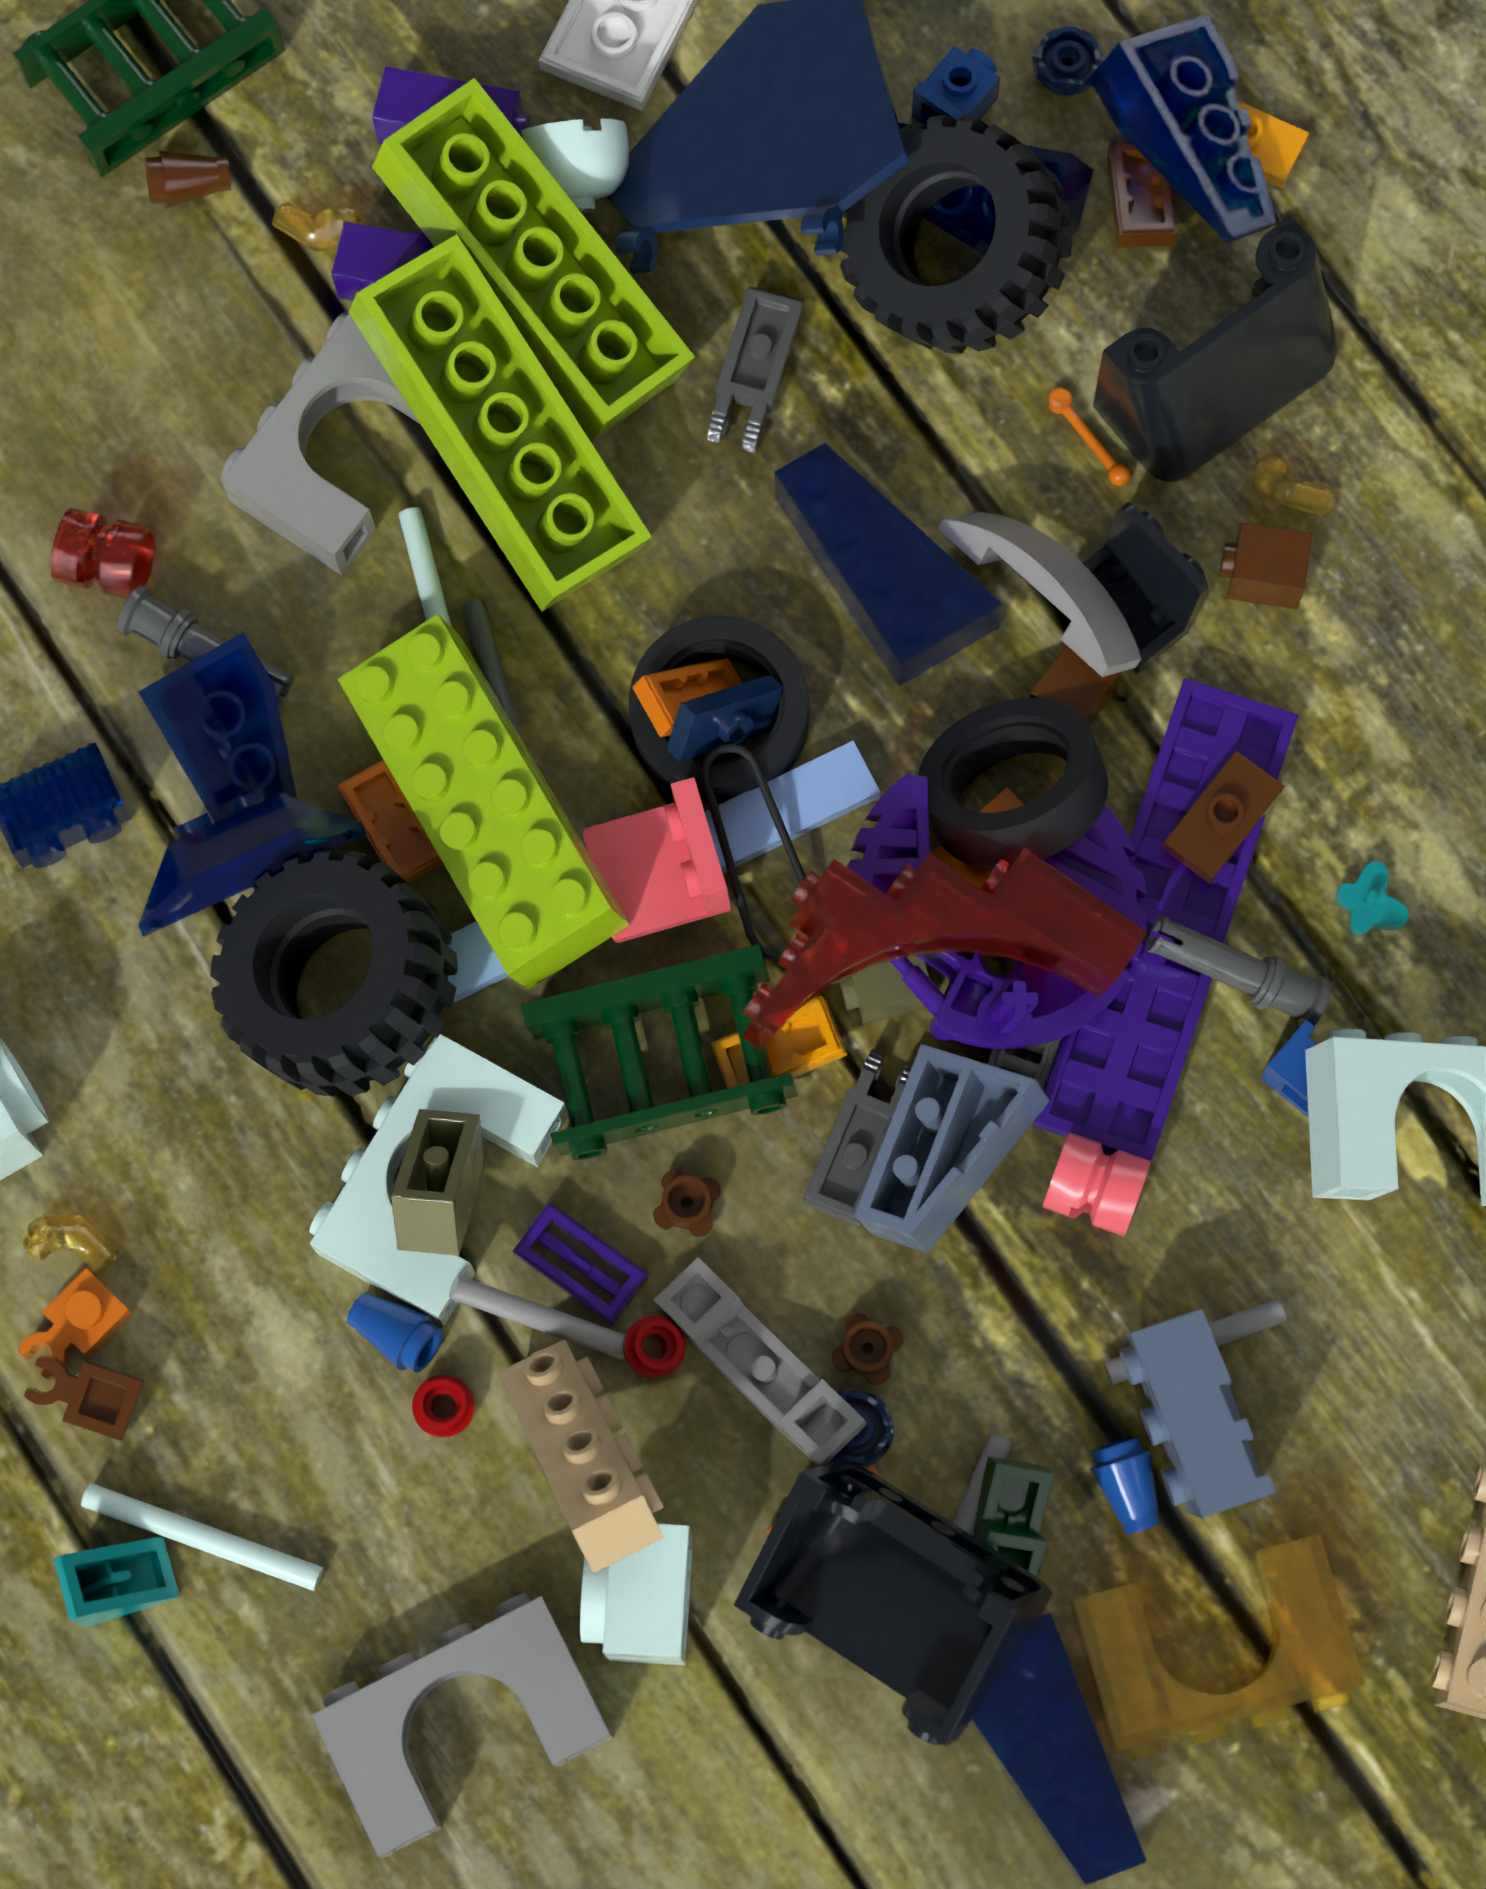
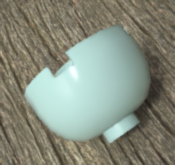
(581, 159)

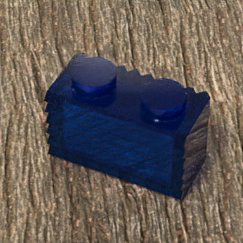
(61, 806)

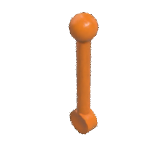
(1060, 403)

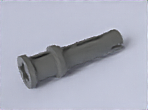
(178, 633)
(1263, 980)

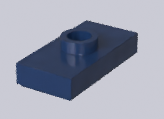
(724, 717)

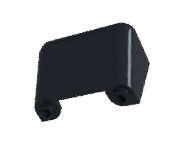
(1196, 402)
(893, 1594)

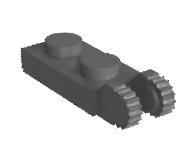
(756, 362)
(853, 1144)

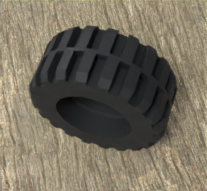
(1013, 271)
(279, 933)

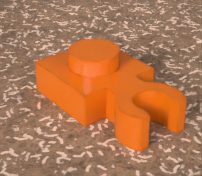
(82, 1318)

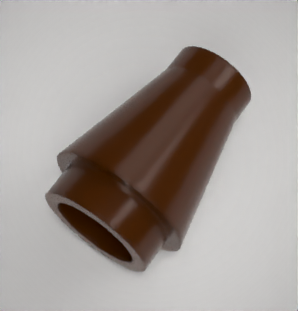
(184, 177)

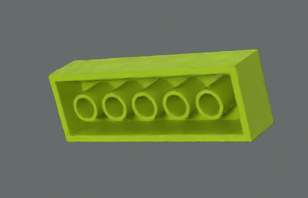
(560, 283)
(498, 422)
(483, 802)

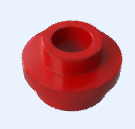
(672, 1346)
(432, 1390)

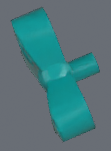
(1370, 903)

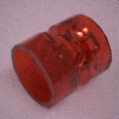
(94, 552)

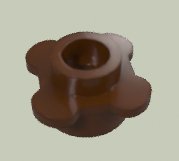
(681, 1186)
(862, 1331)

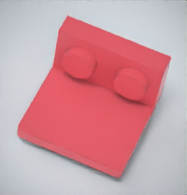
(661, 864)

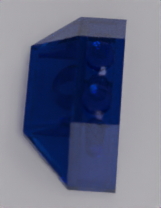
(231, 853)

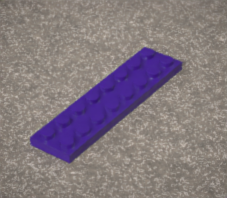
(1124, 1065)

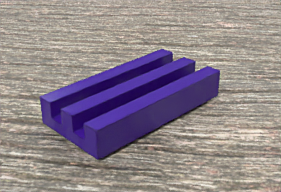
(621, 1295)

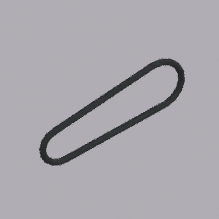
(723, 841)

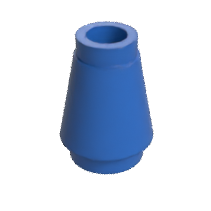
(396, 1331)
(1127, 1482)

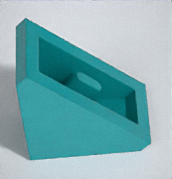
(115, 1580)

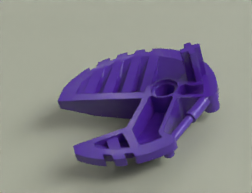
(1027, 1002)

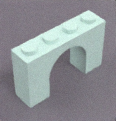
(1355, 1100)
(360, 1224)

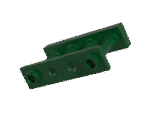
(156, 104)
(618, 1007)

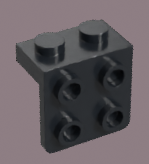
(1149, 582)

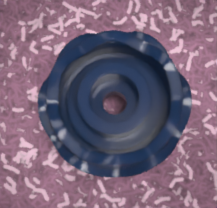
(1063, 45)
(875, 1437)

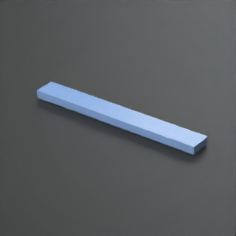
(805, 801)

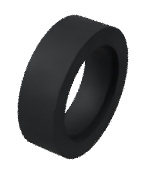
(739, 641)
(1001, 733)

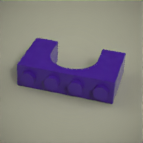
(374, 252)

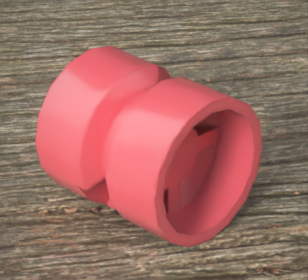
(1096, 1184)

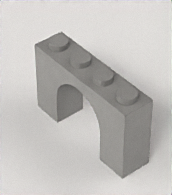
(272, 472)
(371, 1725)

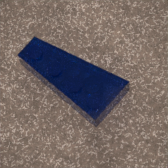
(886, 570)
(1055, 1760)

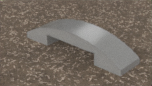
(1096, 626)
(759, 1364)

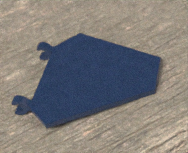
(768, 130)

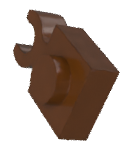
(96, 1398)

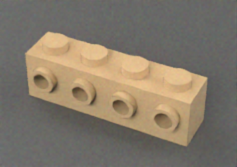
(581, 1457)
(1462, 1668)

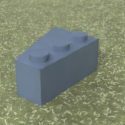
(944, 1144)
(1193, 1415)

